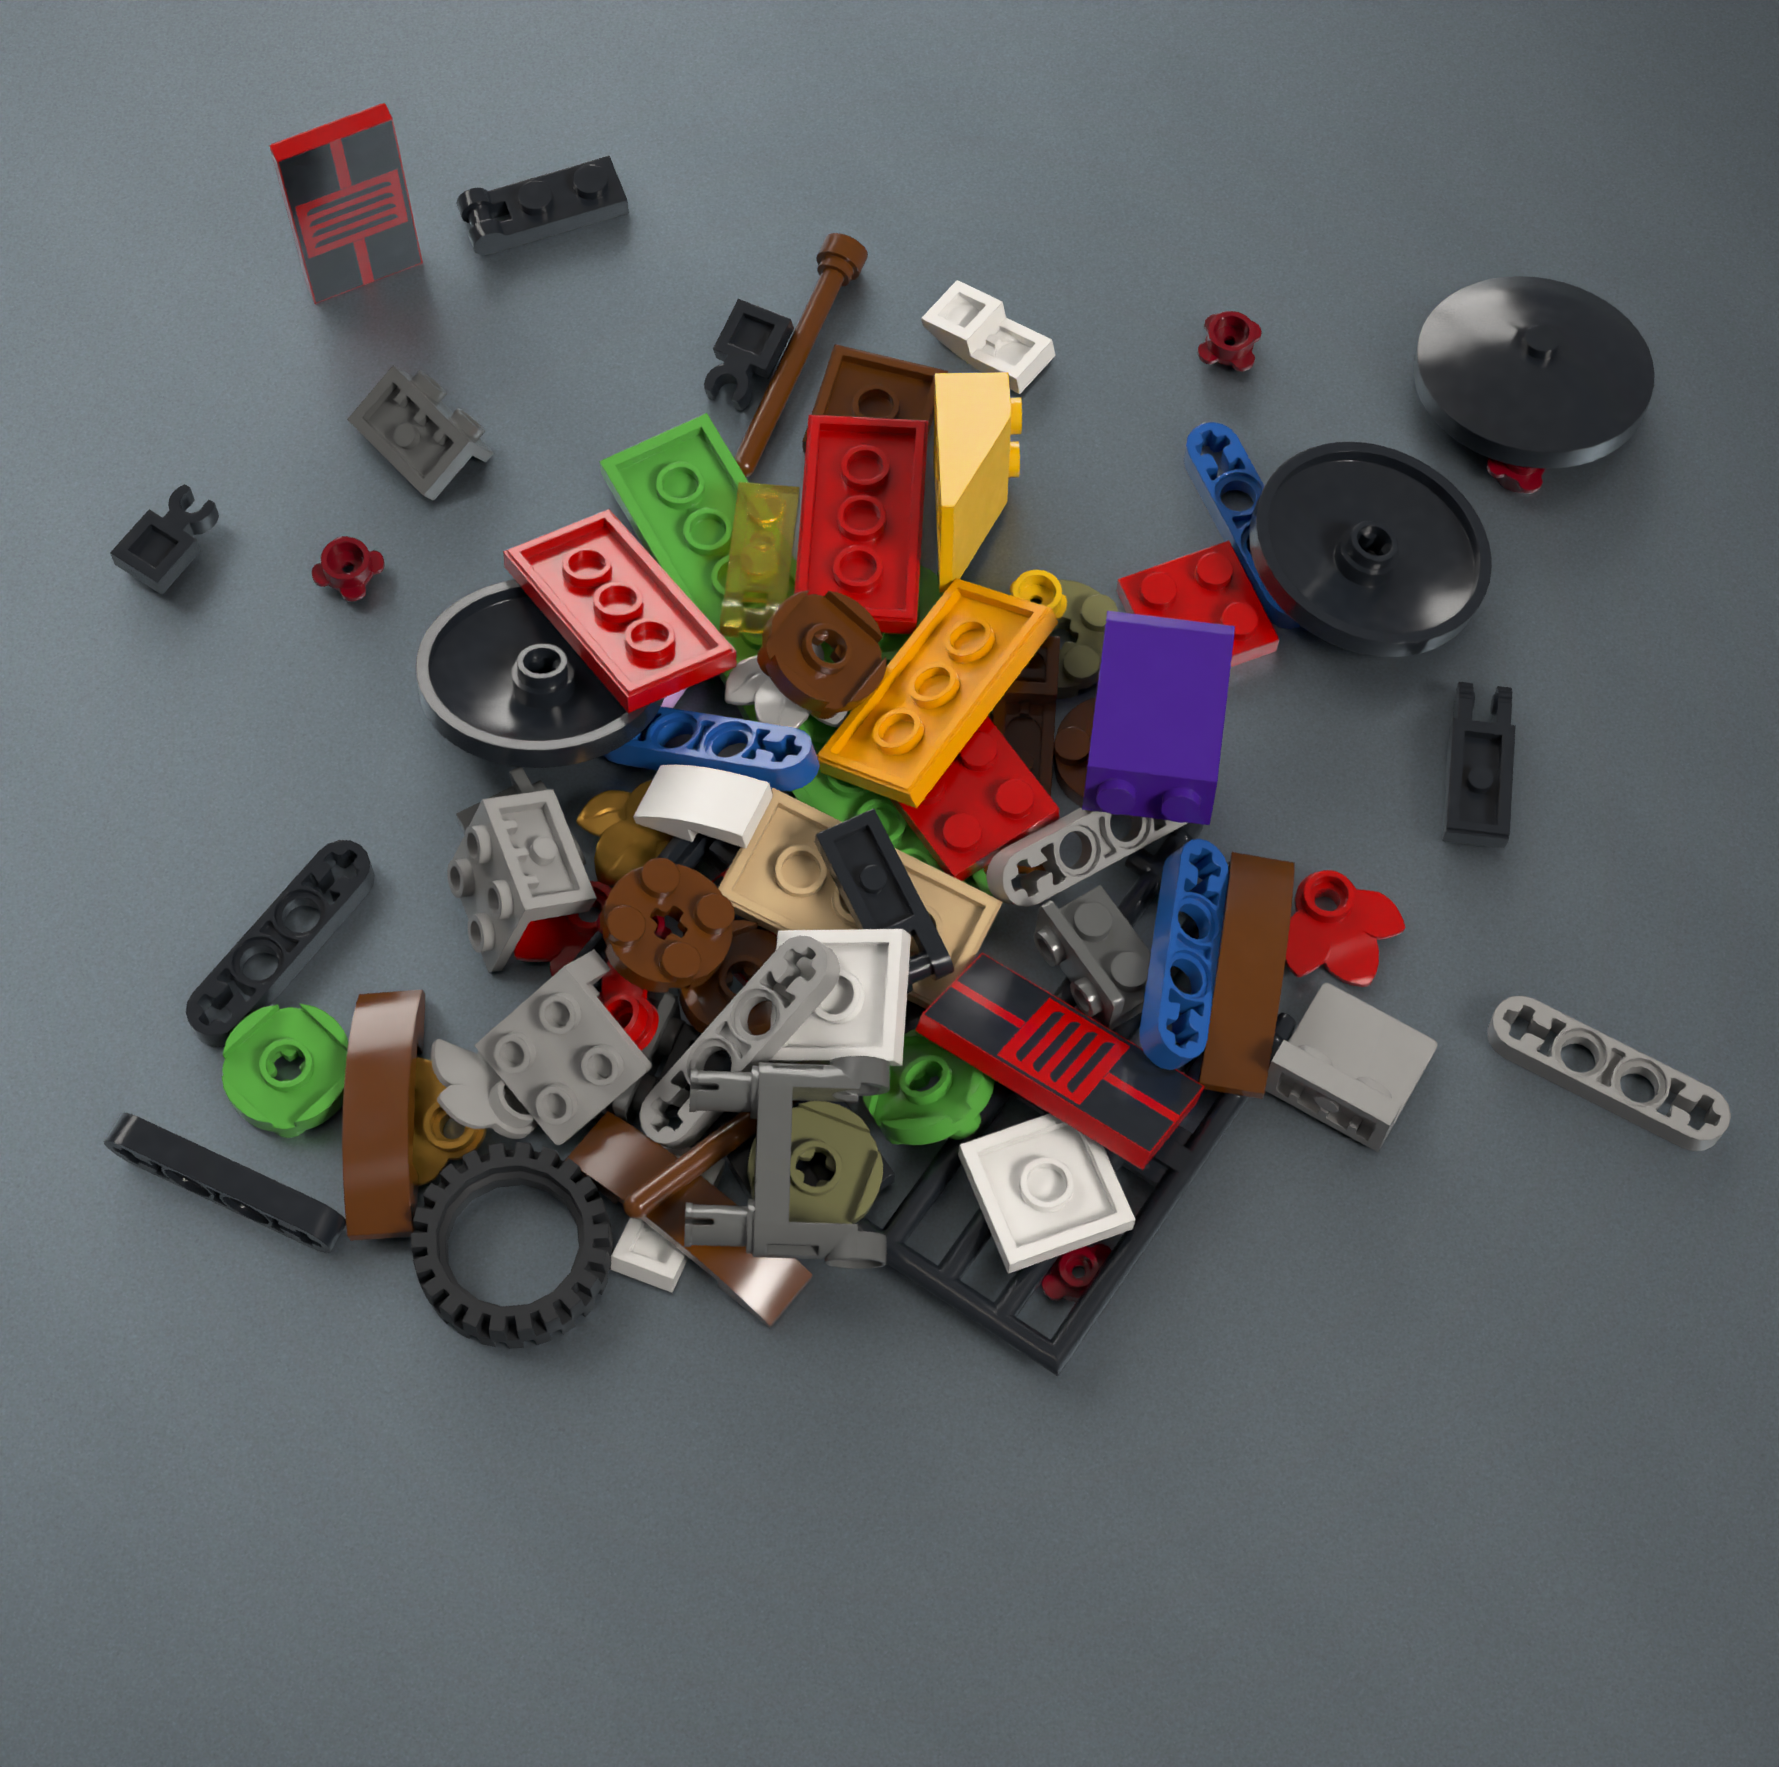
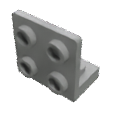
(516, 870)
(565, 1051)
(1350, 1066)

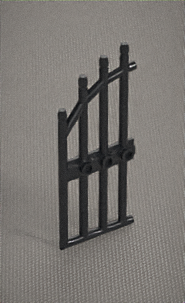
(1168, 1171)

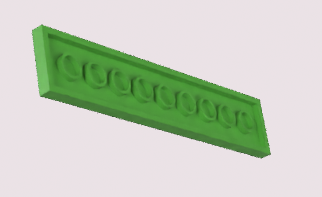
(682, 507)

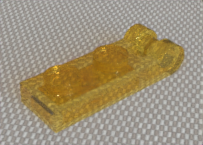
(759, 555)

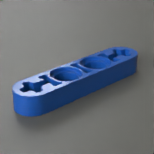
(1237, 475)
(772, 754)
(1194, 956)

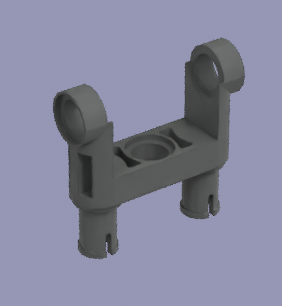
(764, 1222)

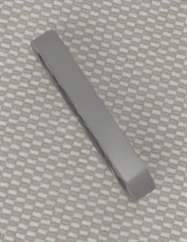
(1043, 846)
(731, 1033)
(1603, 1082)

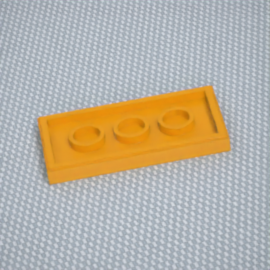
(937, 692)

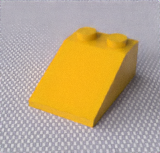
(971, 462)

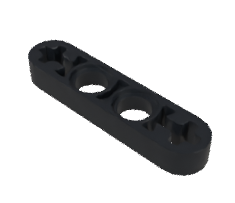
(273, 937)
(225, 1182)

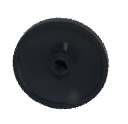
(1533, 372)
(1370, 549)
(514, 688)

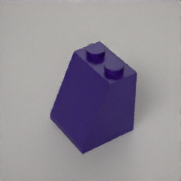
(1159, 718)

